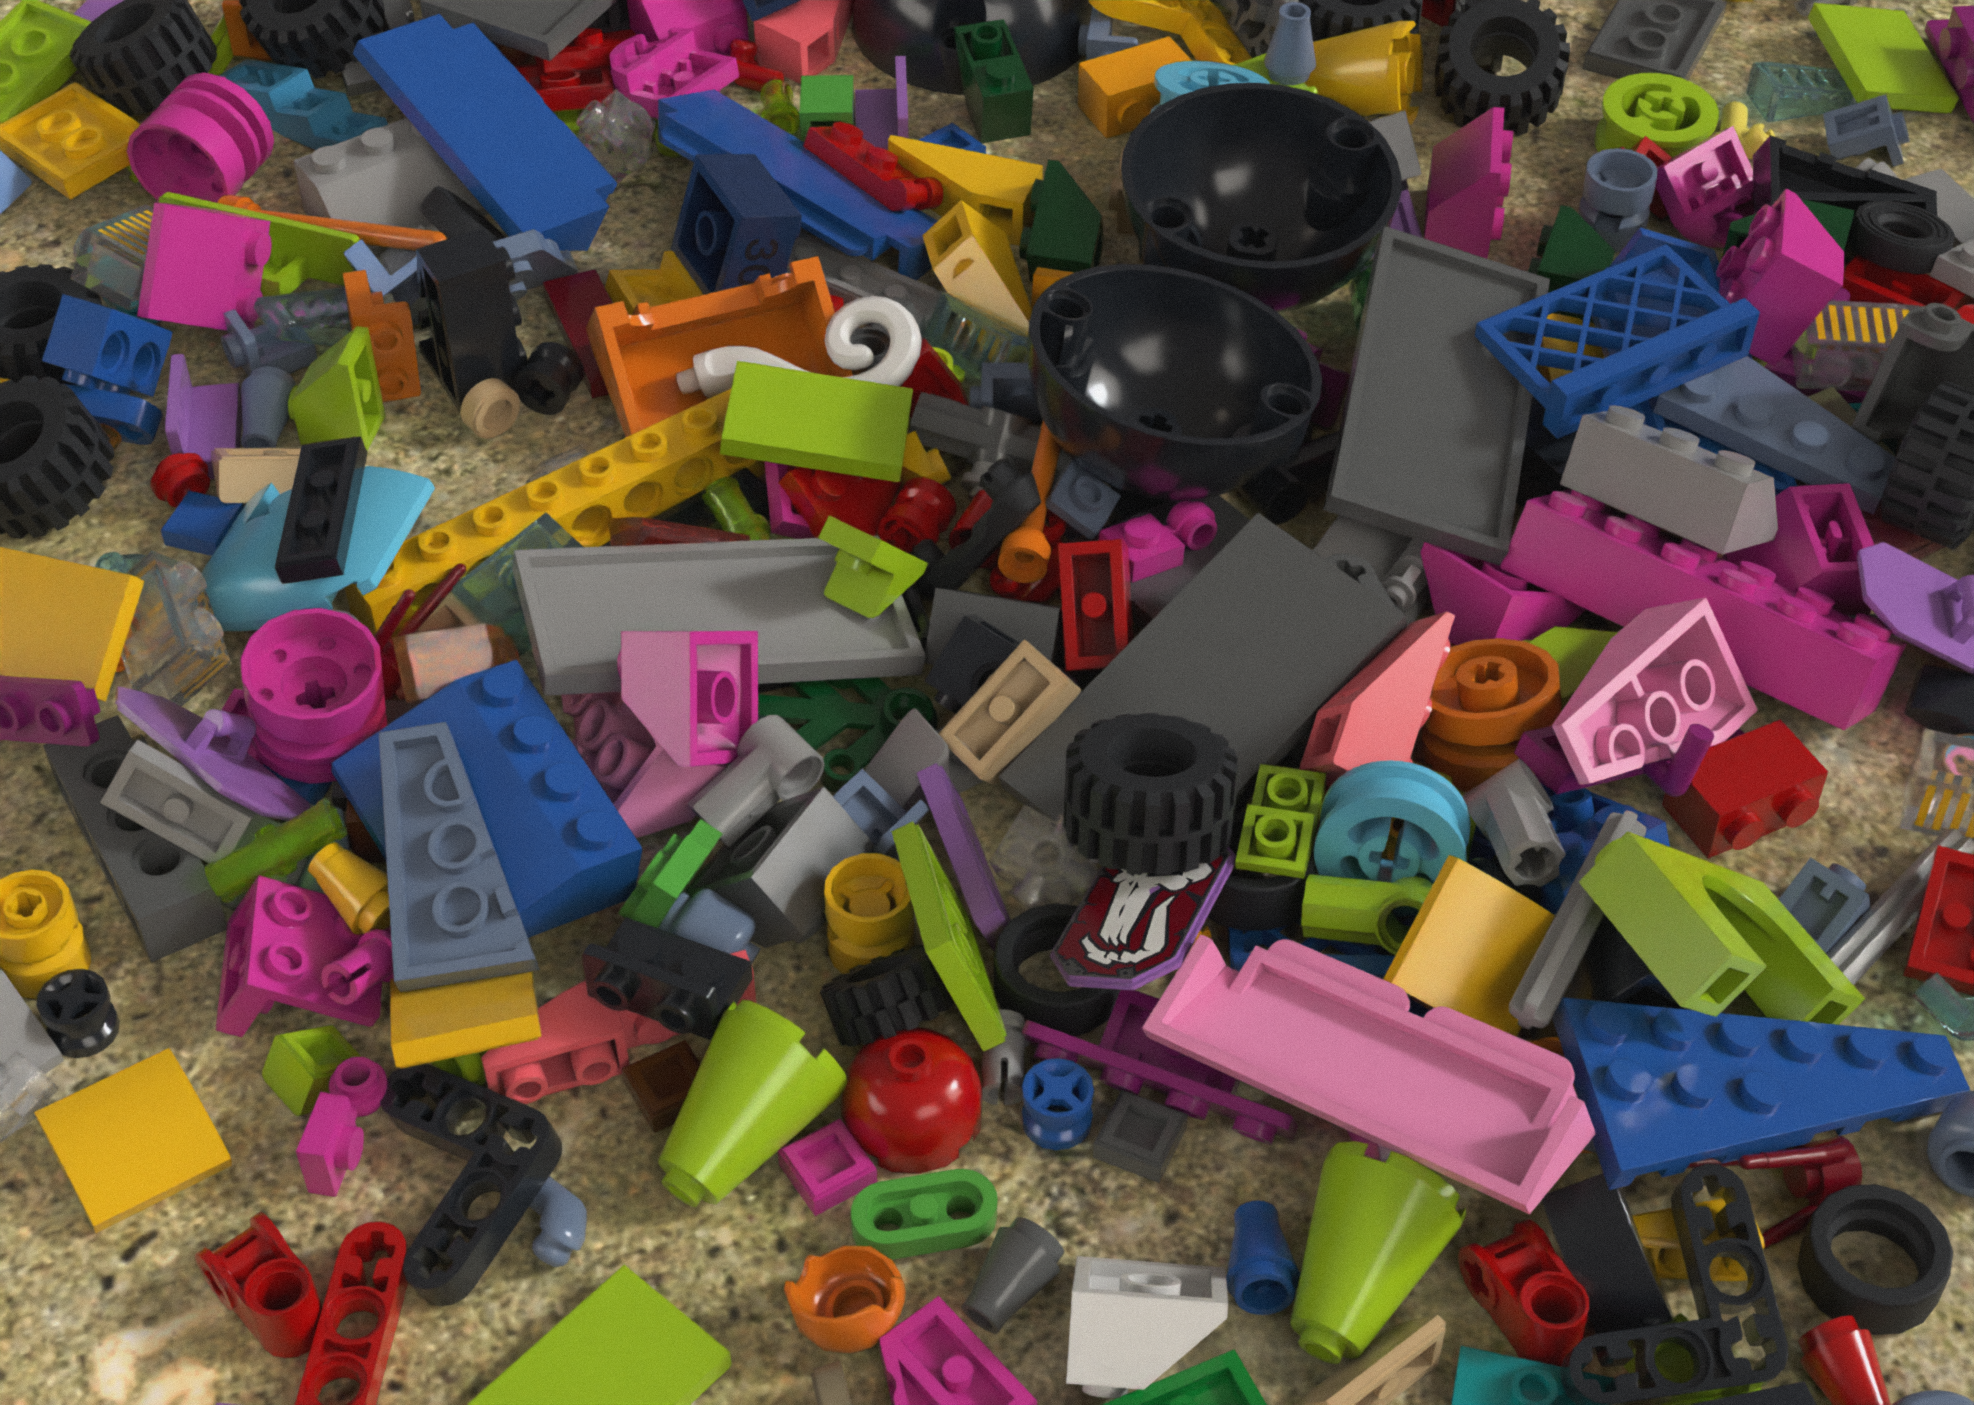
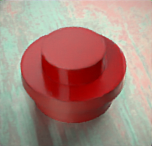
(179, 475)

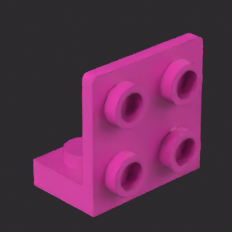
(277, 953)

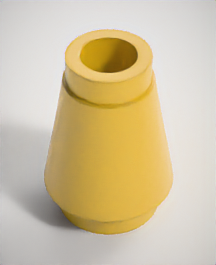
(353, 888)

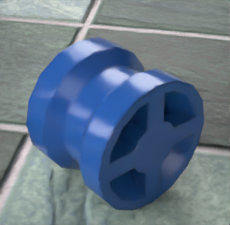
(1059, 1086)

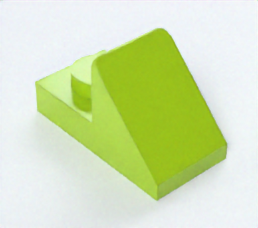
(867, 569)

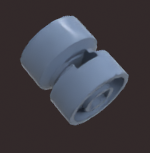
(1618, 194)

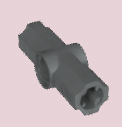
(978, 433)

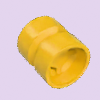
(867, 910)
(39, 930)

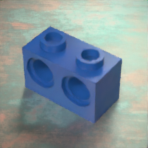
(106, 348)

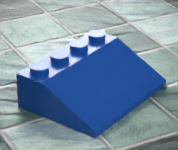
(540, 802)

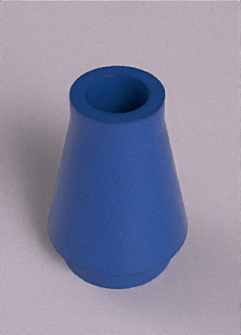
(1260, 1263)

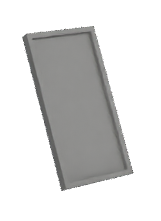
(587, 595)

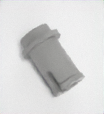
(1005, 1062)

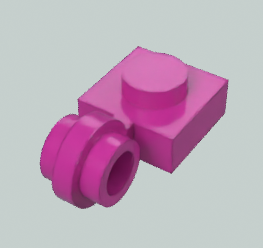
(1160, 547)
(331, 1137)

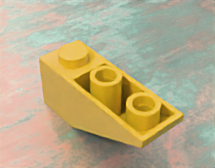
(987, 183)
(978, 267)

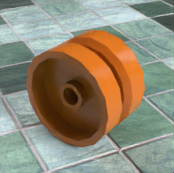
(1485, 703)

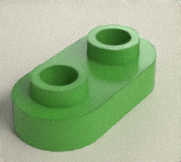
(922, 1212)

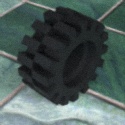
(885, 997)

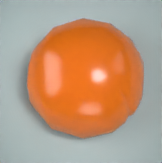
(846, 1298)

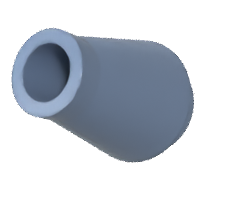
(1291, 48)
(265, 406)

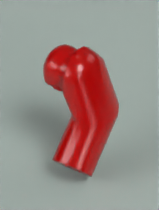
(750, 72)
(1033, 592)

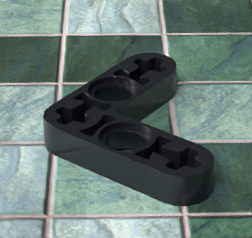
(489, 1168)
(1705, 1339)

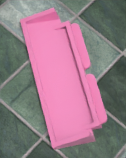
(1356, 1056)

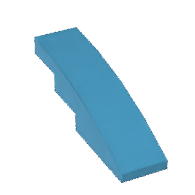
(297, 107)

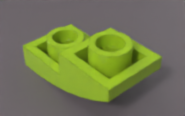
(1281, 821)

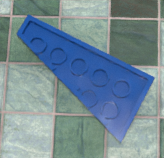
(1727, 1086)

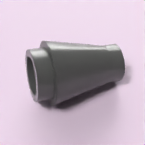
(1014, 1271)

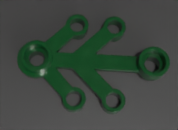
(828, 714)

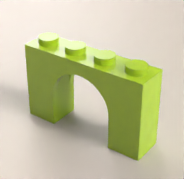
(1715, 934)

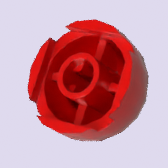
(912, 1100)

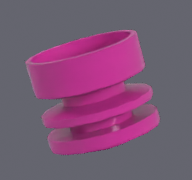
(201, 140)
(312, 691)

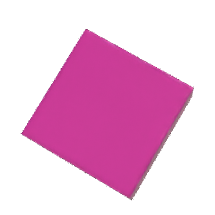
(827, 1166)

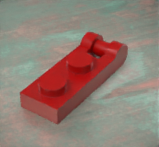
(873, 168)

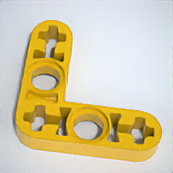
(1196, 21)

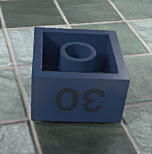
(734, 223)

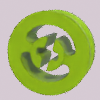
(1656, 106)

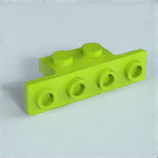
(297, 248)

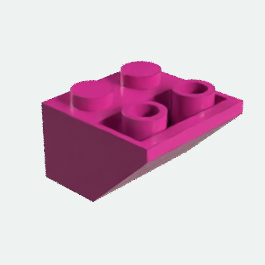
(1469, 185)
(1785, 271)
(1816, 544)

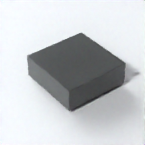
(1140, 1136)

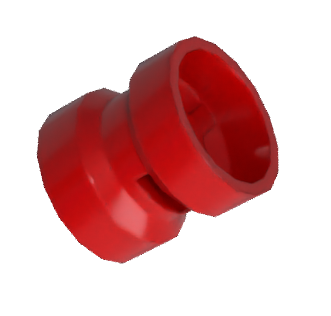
(920, 513)

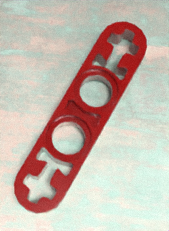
(347, 1293)

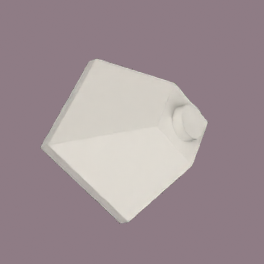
(1138, 1320)

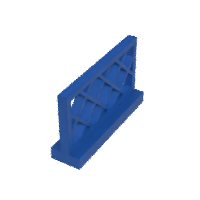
(1643, 364)

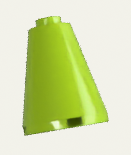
(745, 1103)
(1367, 1247)

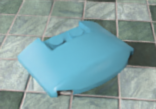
(242, 570)

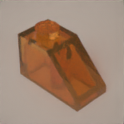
(439, 657)

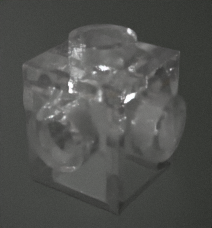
(617, 134)
(1026, 851)

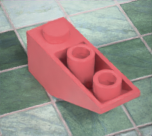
(802, 36)
(1382, 704)

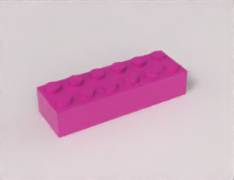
(1779, 637)

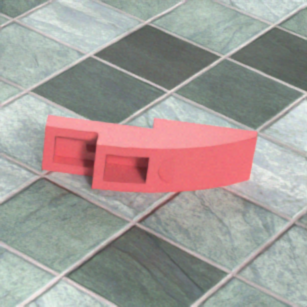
(576, 1047)

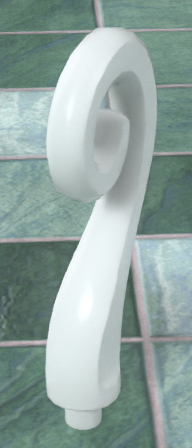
(715, 368)

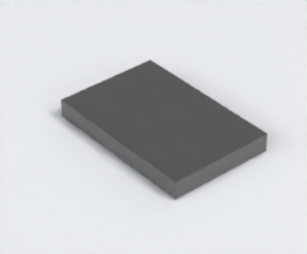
(1654, 37)

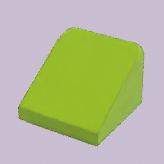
(303, 1063)

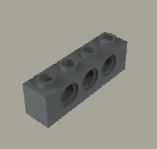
(152, 878)

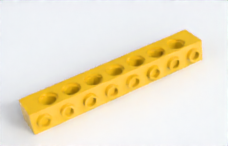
(619, 481)

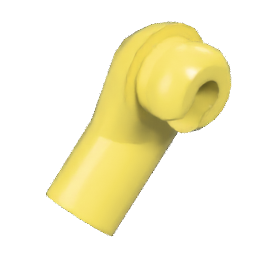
(1736, 115)

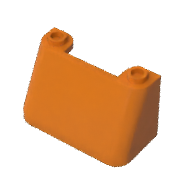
(648, 348)

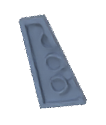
(1779, 427)
(444, 879)

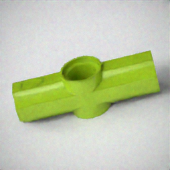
(1360, 909)

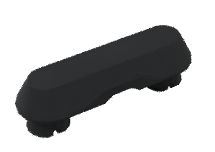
(1013, 501)

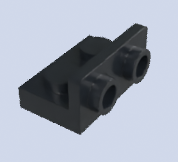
(665, 978)

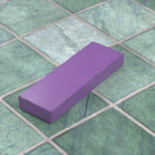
(965, 853)

